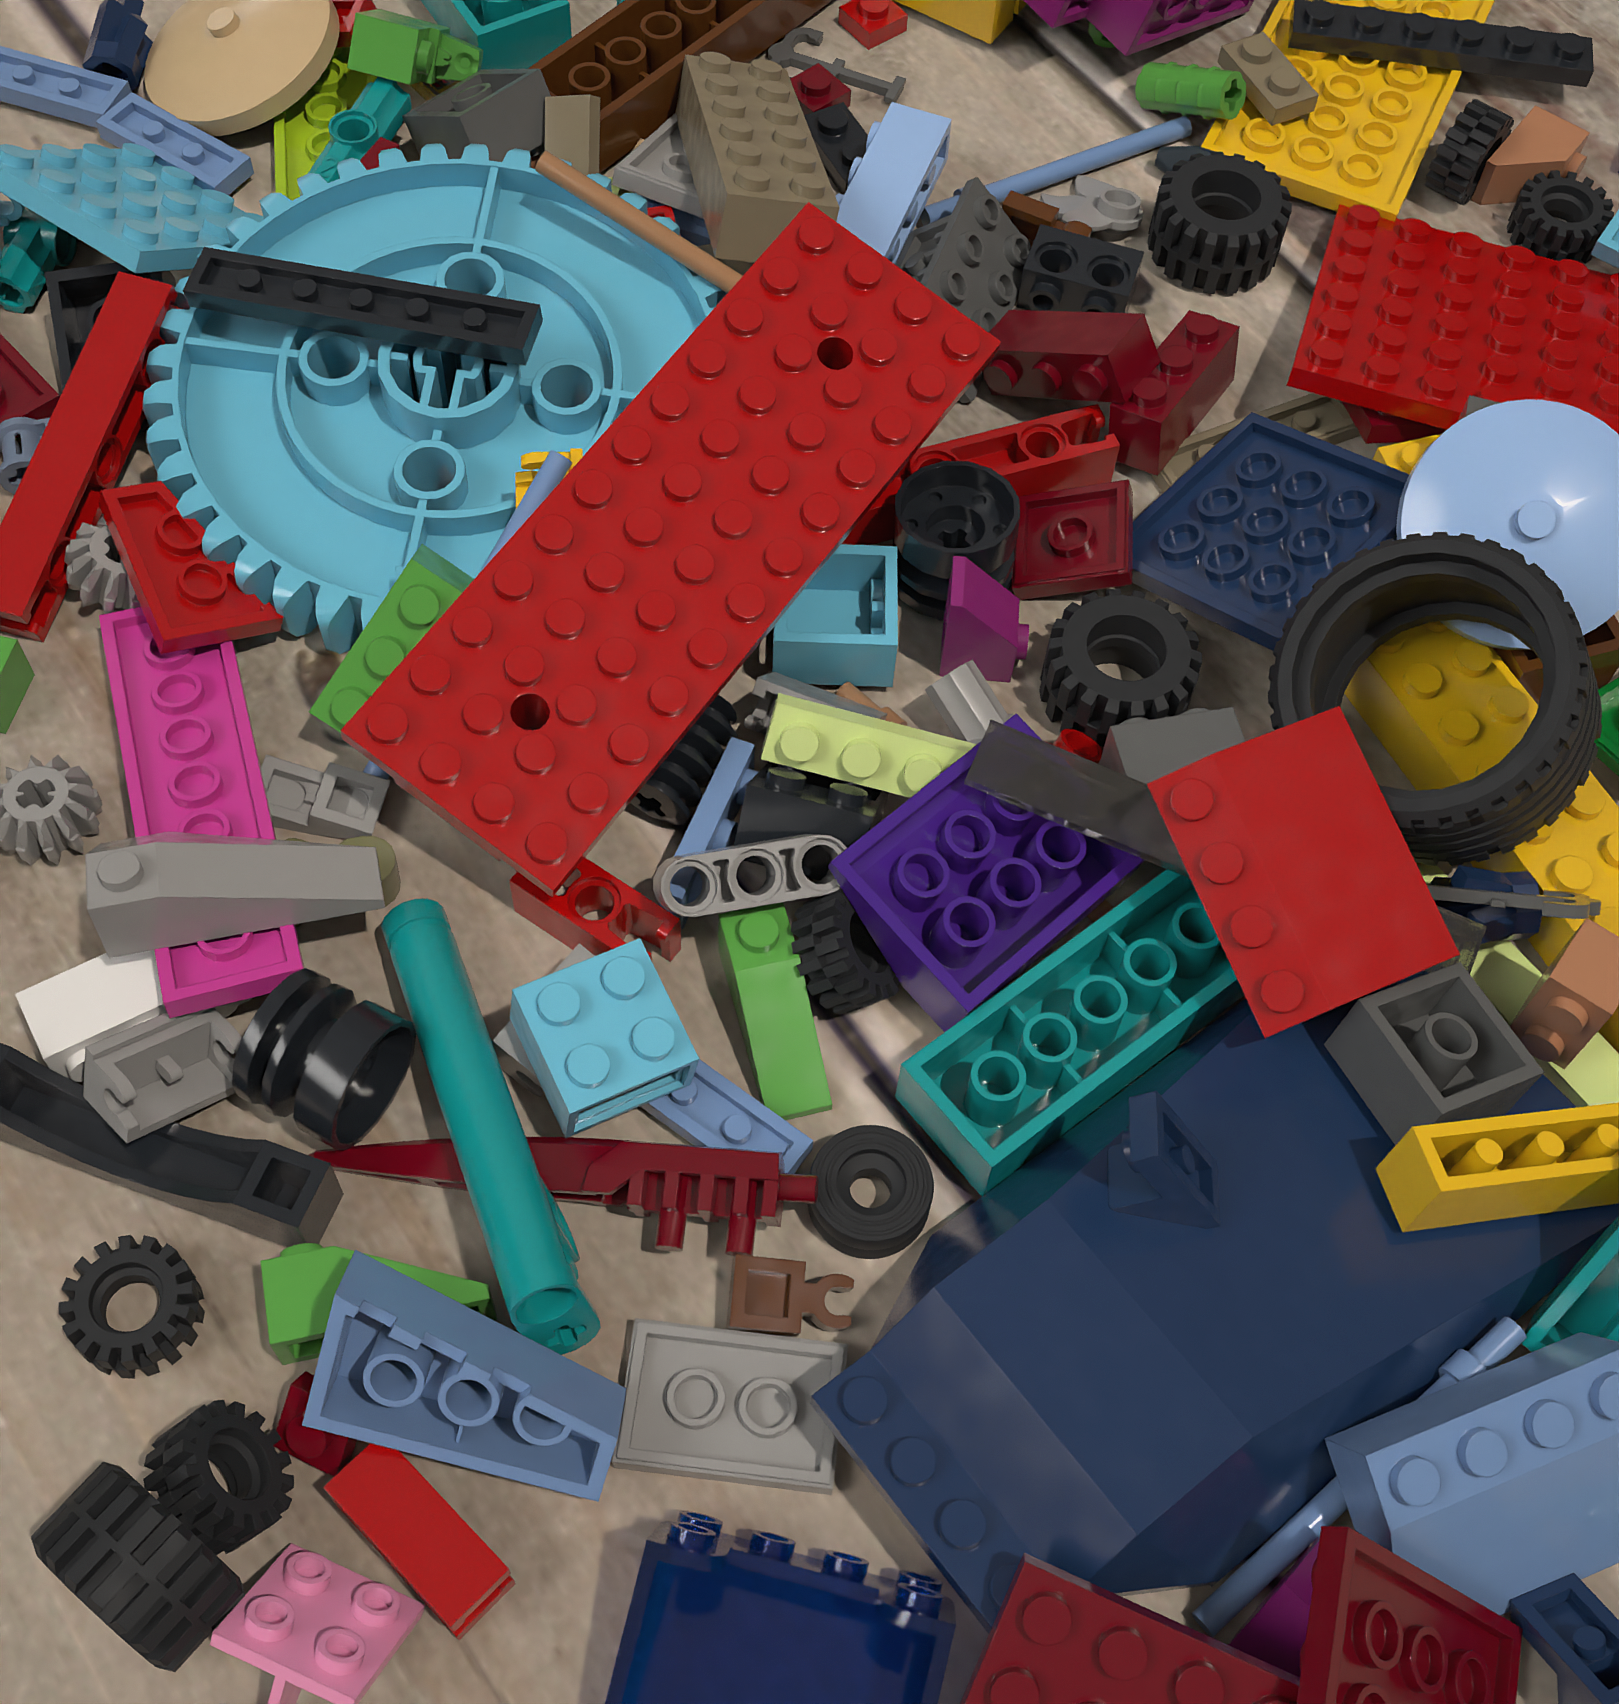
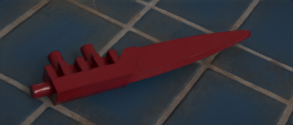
(612, 1172)

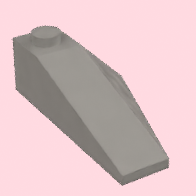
(210, 887)

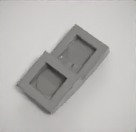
(320, 803)

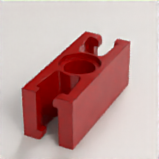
(590, 890)
(421, 1536)

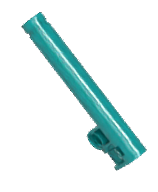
(513, 1206)

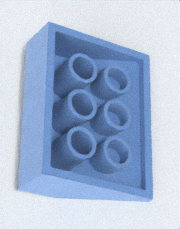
(1496, 1474)

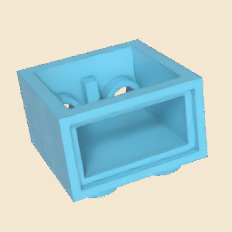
(843, 621)
(601, 1035)

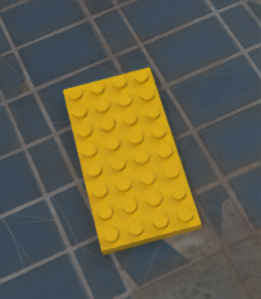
(1366, 124)

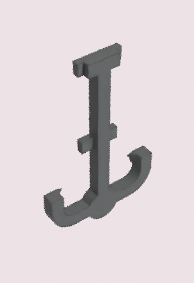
(785, 56)
(1552, 903)

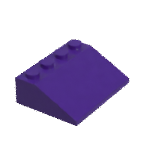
(972, 889)

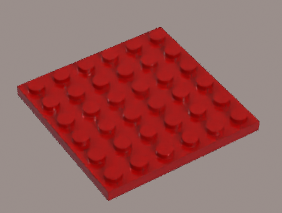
(1433, 315)

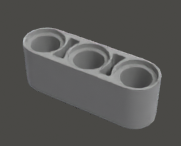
(719, 868)

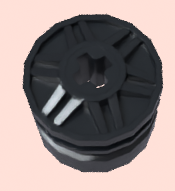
(951, 513)
(323, 1058)

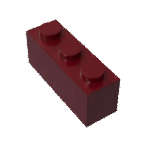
(1071, 355)
(1178, 394)

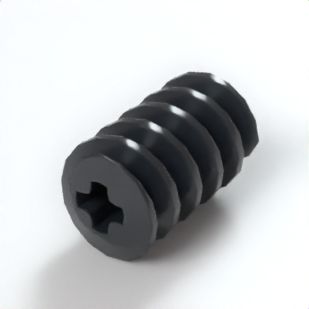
(688, 766)

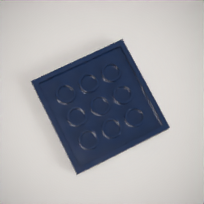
(1262, 525)

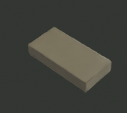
(574, 130)

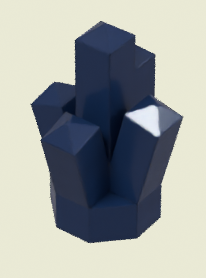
(119, 41)
(1501, 923)

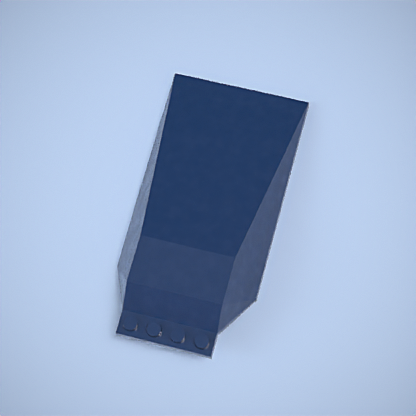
(1164, 1386)

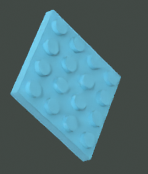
(120, 202)

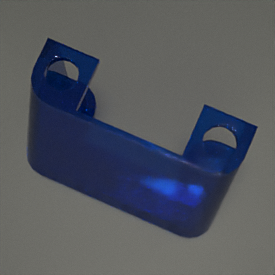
(774, 1626)

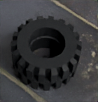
(1218, 222)
(1123, 633)
(137, 1567)

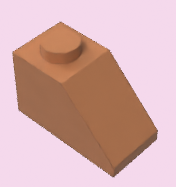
(1535, 146)

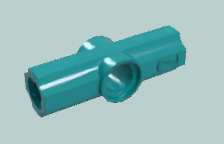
(356, 130)
(29, 251)

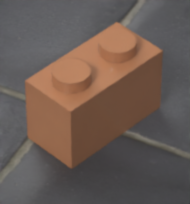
(1572, 997)

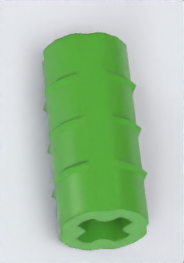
(1190, 90)

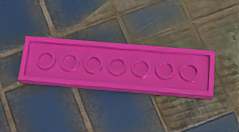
(196, 772)

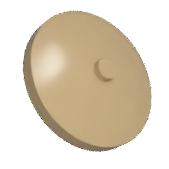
(239, 60)

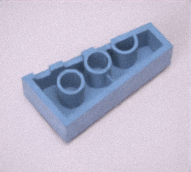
(458, 1386)

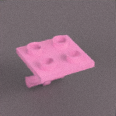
(317, 1628)

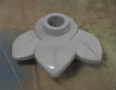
(1099, 206)

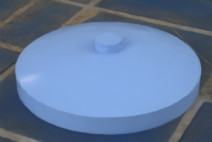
(1537, 484)

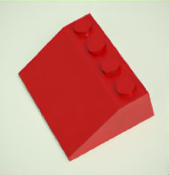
(1302, 870)

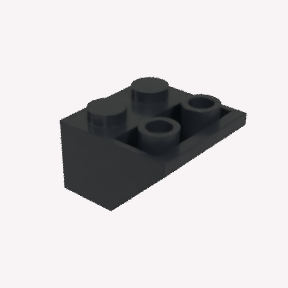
(799, 802)

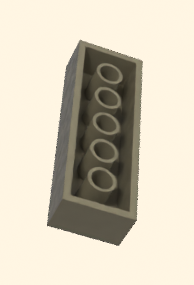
(748, 152)

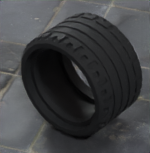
(1446, 580)

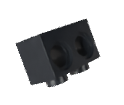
(1078, 274)

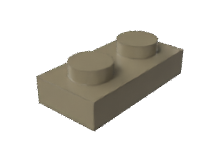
(1270, 78)

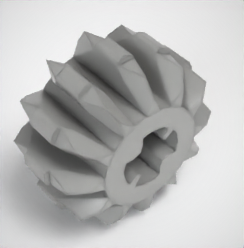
(98, 570)
(47, 810)

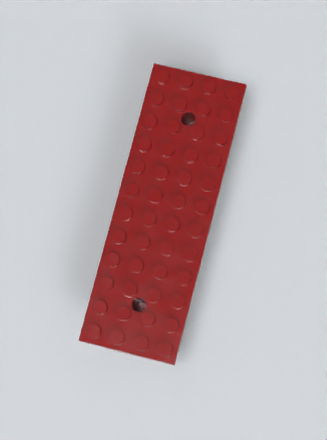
(670, 550)

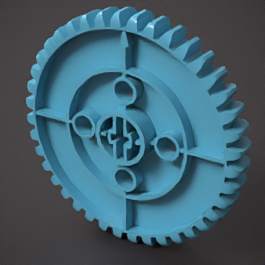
(312, 440)

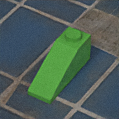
(773, 1010)
(303, 1286)

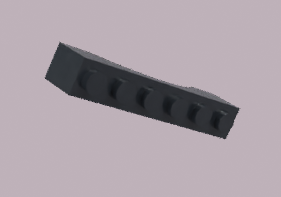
(214, 1175)

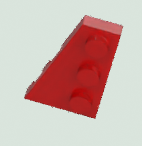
(178, 588)

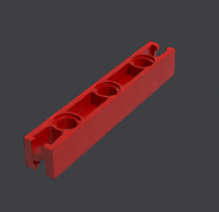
(79, 453)
(1031, 455)

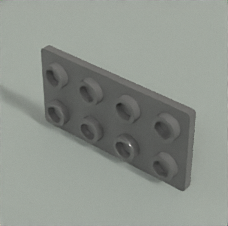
(970, 260)

